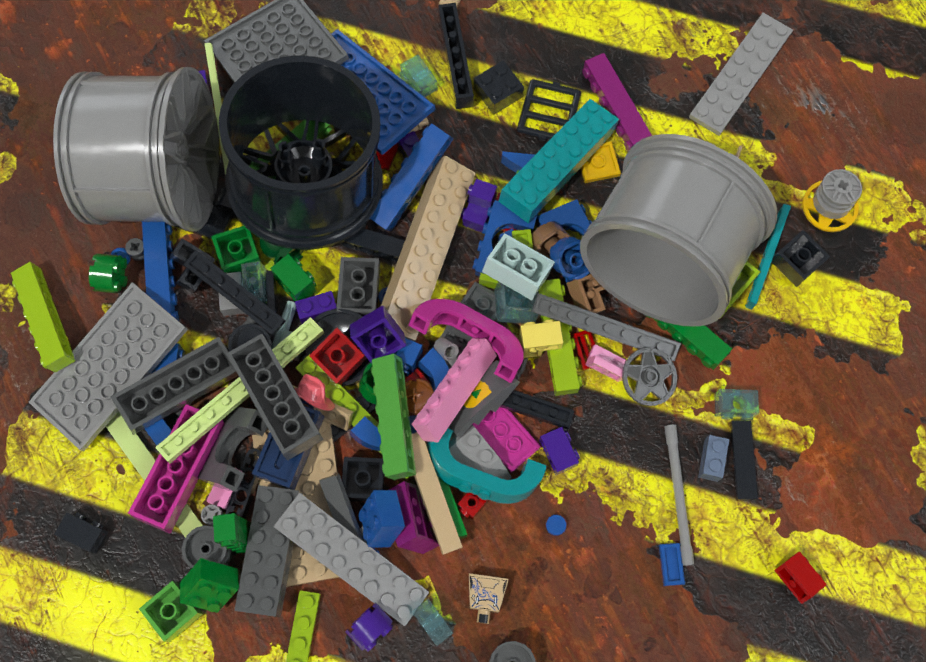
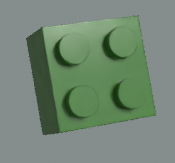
(167, 613)

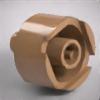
(546, 237)

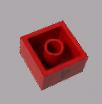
(338, 356)

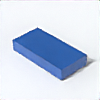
(671, 564)

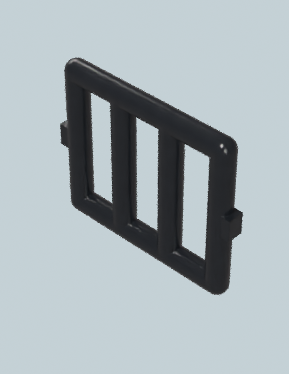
(525, 113)

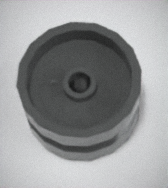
(196, 546)
(512, 651)

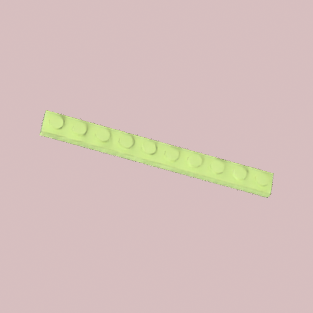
(234, 395)

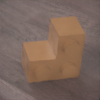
(586, 293)

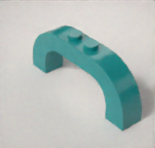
(481, 483)

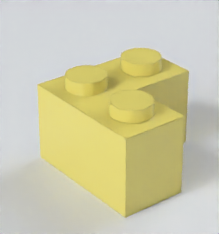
(540, 337)

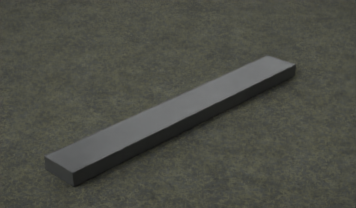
(603, 326)

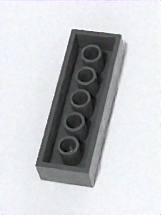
(174, 386)
(274, 397)
(266, 555)

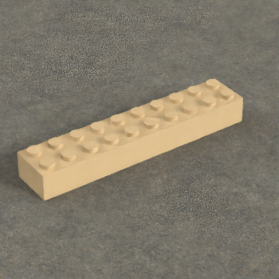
(427, 242)

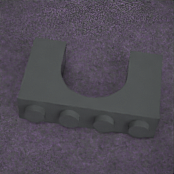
(217, 467)

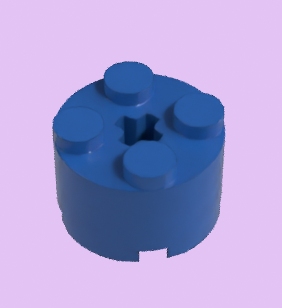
(568, 258)

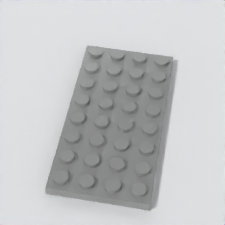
(110, 357)

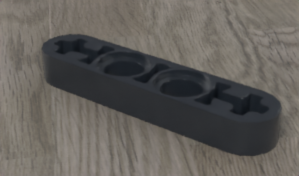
(248, 487)

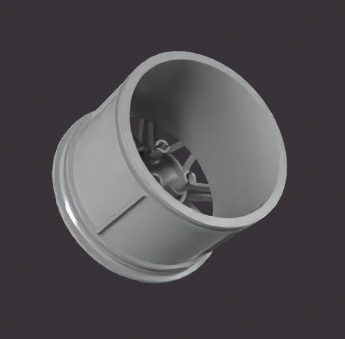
(137, 148)
(678, 229)

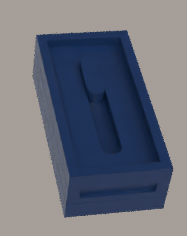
(274, 466)

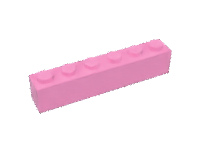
(454, 390)

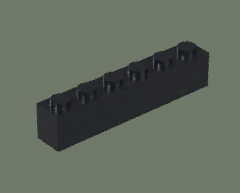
(455, 55)

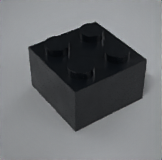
(498, 87)
(799, 258)
(362, 477)

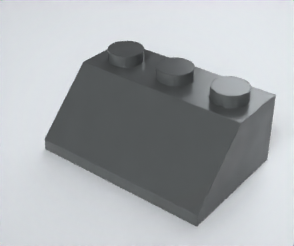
(358, 285)

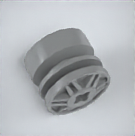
(837, 194)

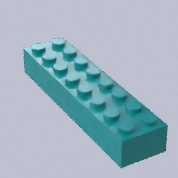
(558, 161)

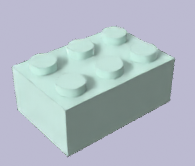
(518, 266)

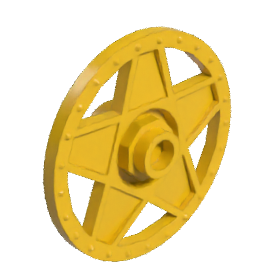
(824, 222)

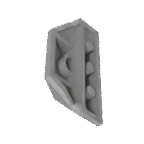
(476, 453)

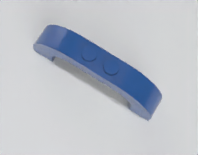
(435, 368)

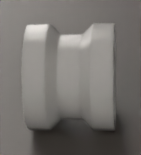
(208, 513)

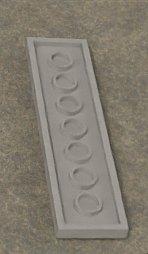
(740, 74)
(351, 559)

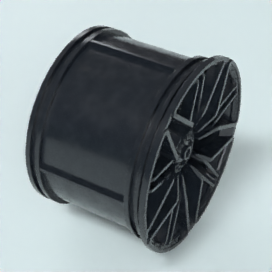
(311, 198)

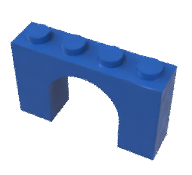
(570, 217)
(499, 219)

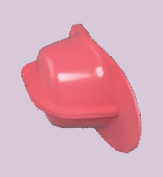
(313, 392)

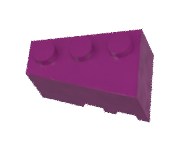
(417, 533)

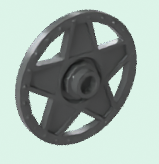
(649, 376)

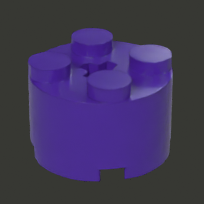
(369, 627)

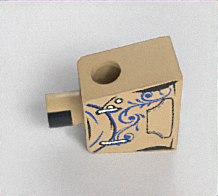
(486, 595)

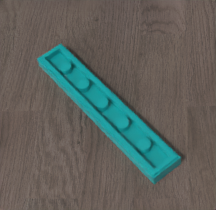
(767, 257)

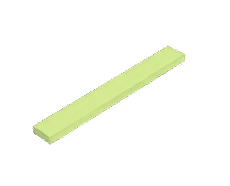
(216, 93)
(143, 462)

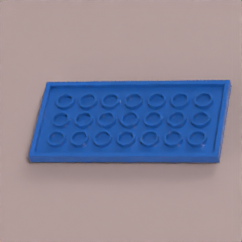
(398, 103)

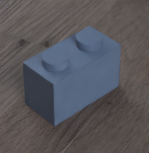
(713, 458)

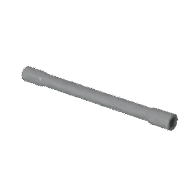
(686, 548)

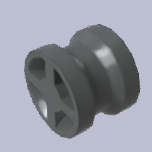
(138, 253)

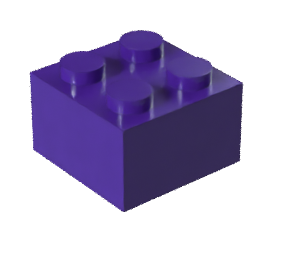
(377, 334)

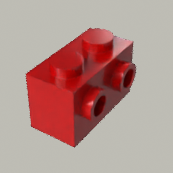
(800, 577)

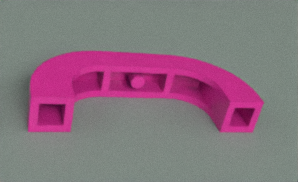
(475, 325)

